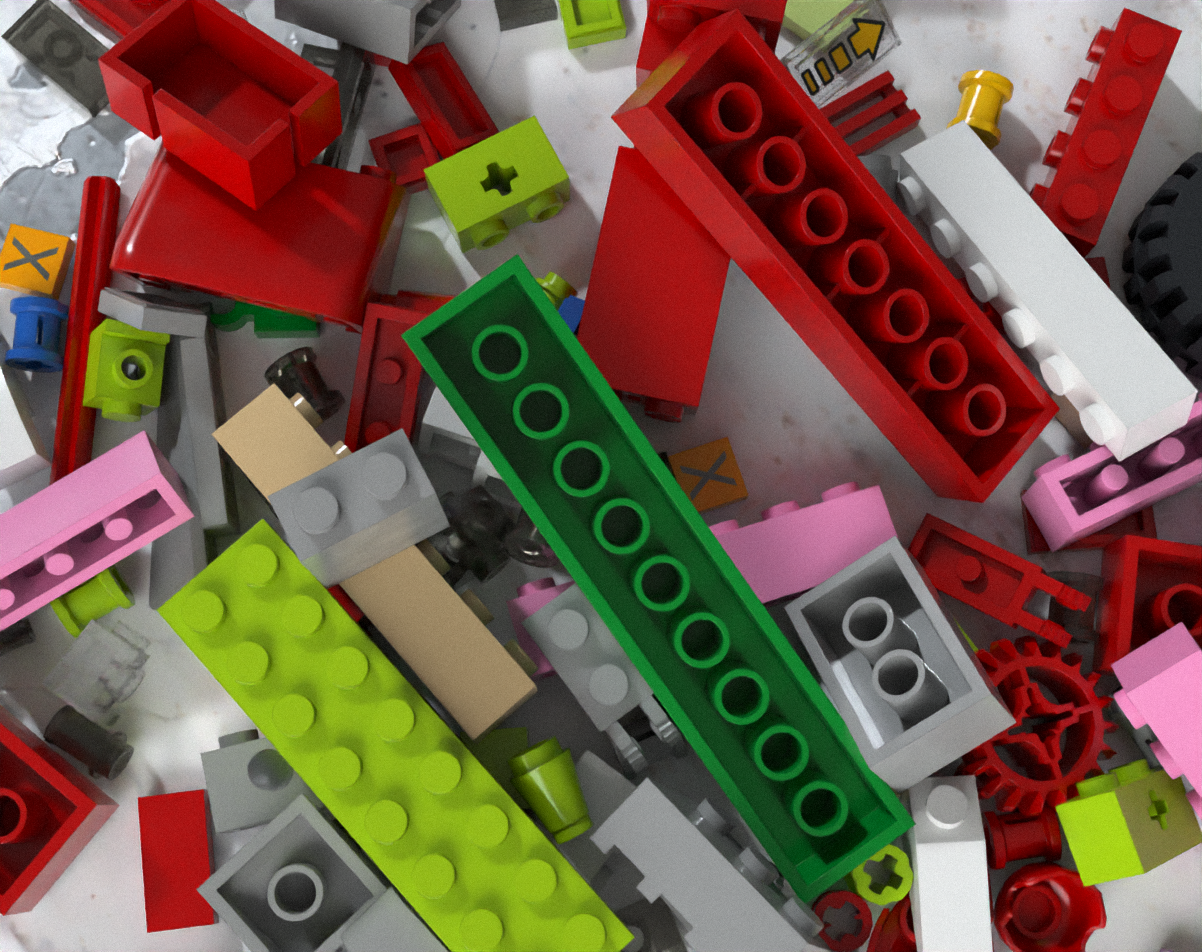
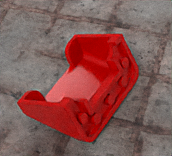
(307, 252)

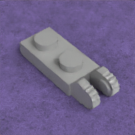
(597, 670)

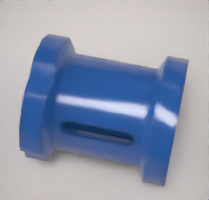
(47, 316)

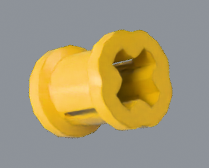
(982, 103)

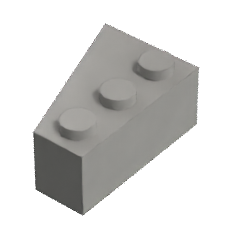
(706, 875)

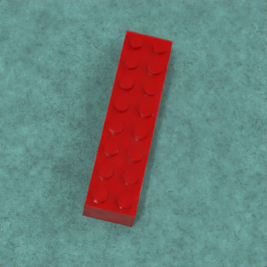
(836, 257)

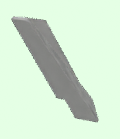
(187, 416)

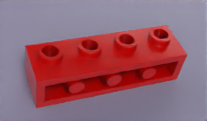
(1104, 125)

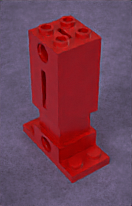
(655, 264)

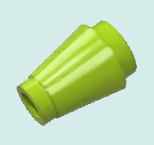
(551, 788)

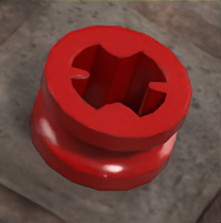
(844, 941)

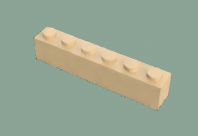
(403, 595)

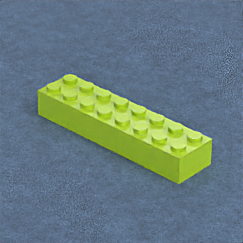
(384, 757)

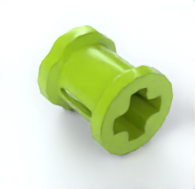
(93, 600)
(895, 889)

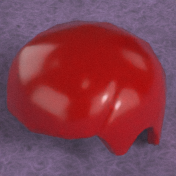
(1047, 909)

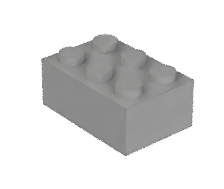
(898, 666)

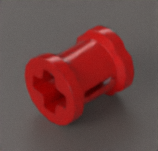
(1021, 837)

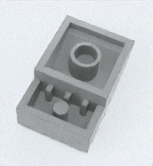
(295, 884)

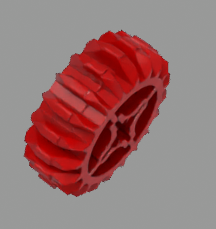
(1039, 750)

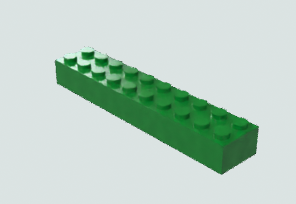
(658, 577)

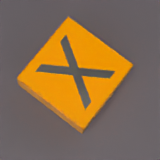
(35, 261)
(709, 475)

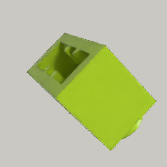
(519, 162)
(1128, 822)

